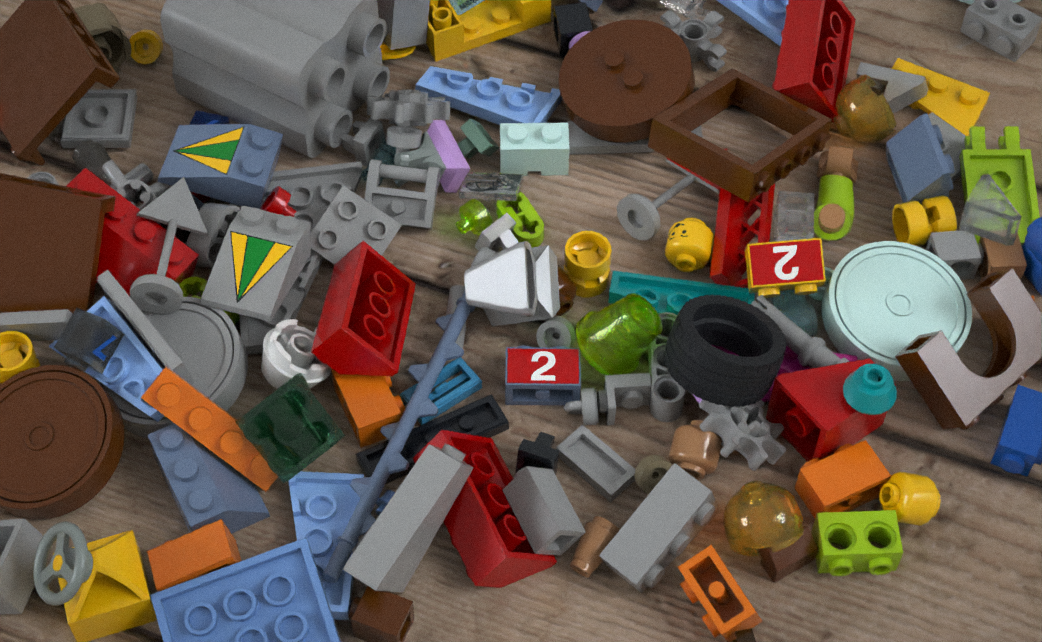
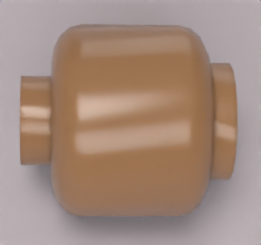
(695, 450)

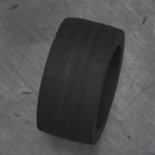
(714, 373)

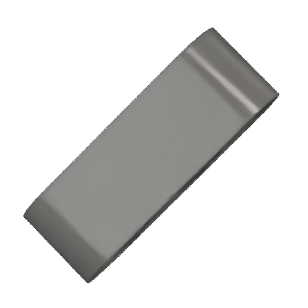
(662, 383)

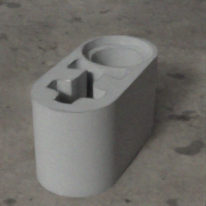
(216, 221)

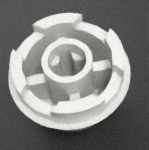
(289, 352)

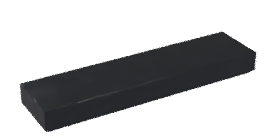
(477, 418)

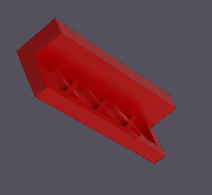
(734, 234)

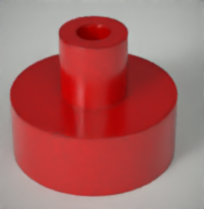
(277, 202)

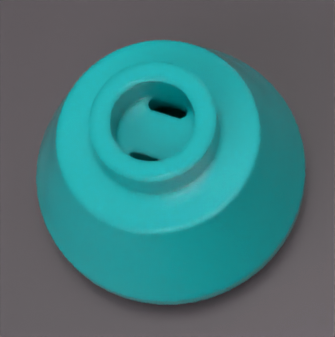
(870, 389)

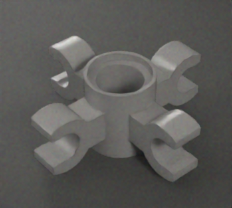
(697, 35)

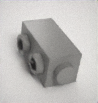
(543, 510)

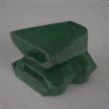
(290, 428)

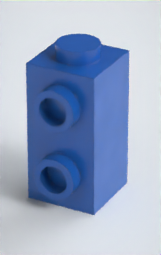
(1021, 433)

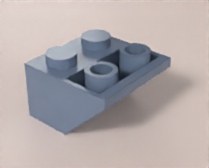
(919, 162)

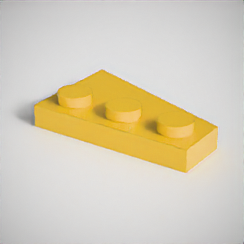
(948, 98)

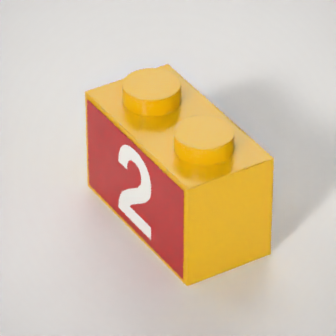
(785, 266)

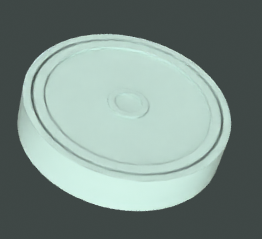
(890, 296)

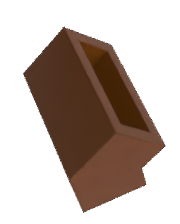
(789, 559)

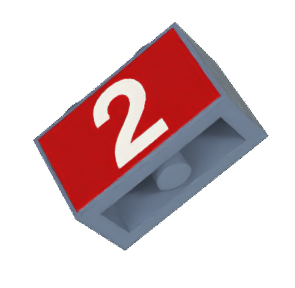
(542, 375)

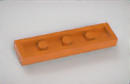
(208, 425)

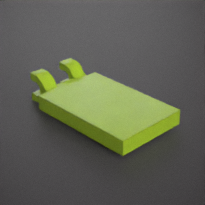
(1007, 166)

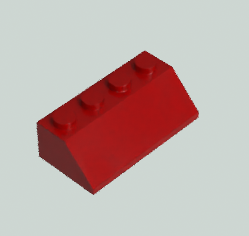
(815, 53)
(132, 243)
(364, 315)
(483, 520)

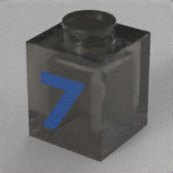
(88, 341)

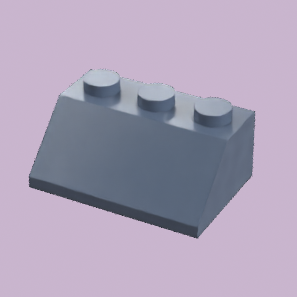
(204, 483)

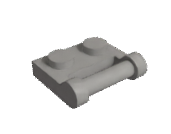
(404, 206)

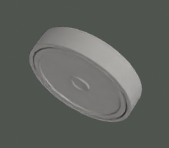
(208, 348)

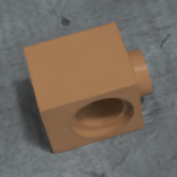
(1002, 257)

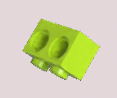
(855, 532)

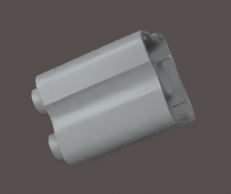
(279, 63)

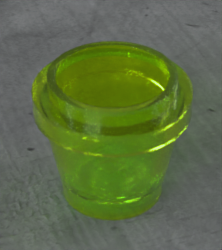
(618, 334)

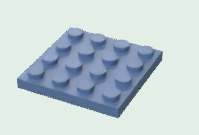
(254, 600)

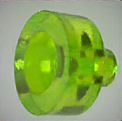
(473, 217)

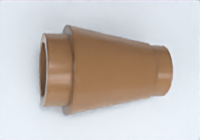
(591, 544)

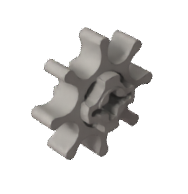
(408, 108)
(744, 431)

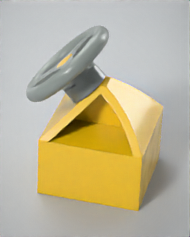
(98, 580)

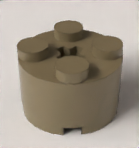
(106, 33)

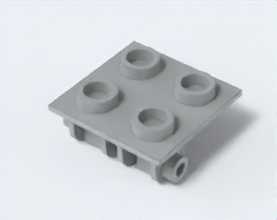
(348, 223)

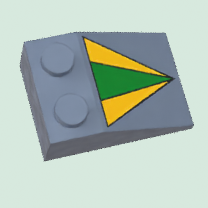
(224, 161)

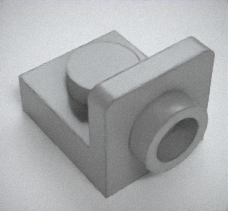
(623, 390)

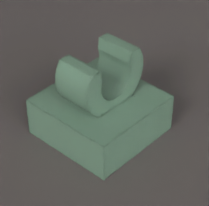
(477, 140)

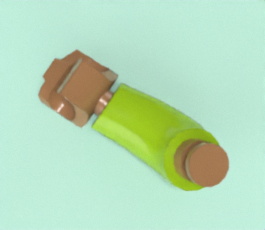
(835, 195)

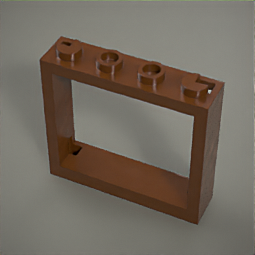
(673, 135)

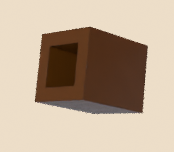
(381, 616)

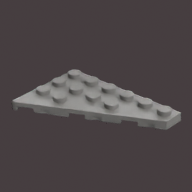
(311, 194)

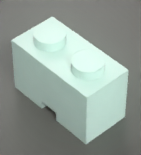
(534, 148)

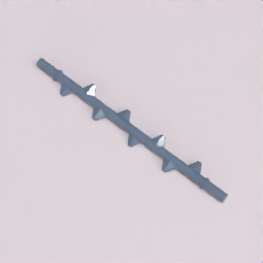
(397, 433)

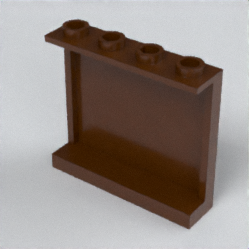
(45, 72)
(49, 244)

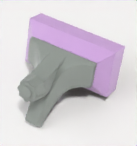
(437, 150)

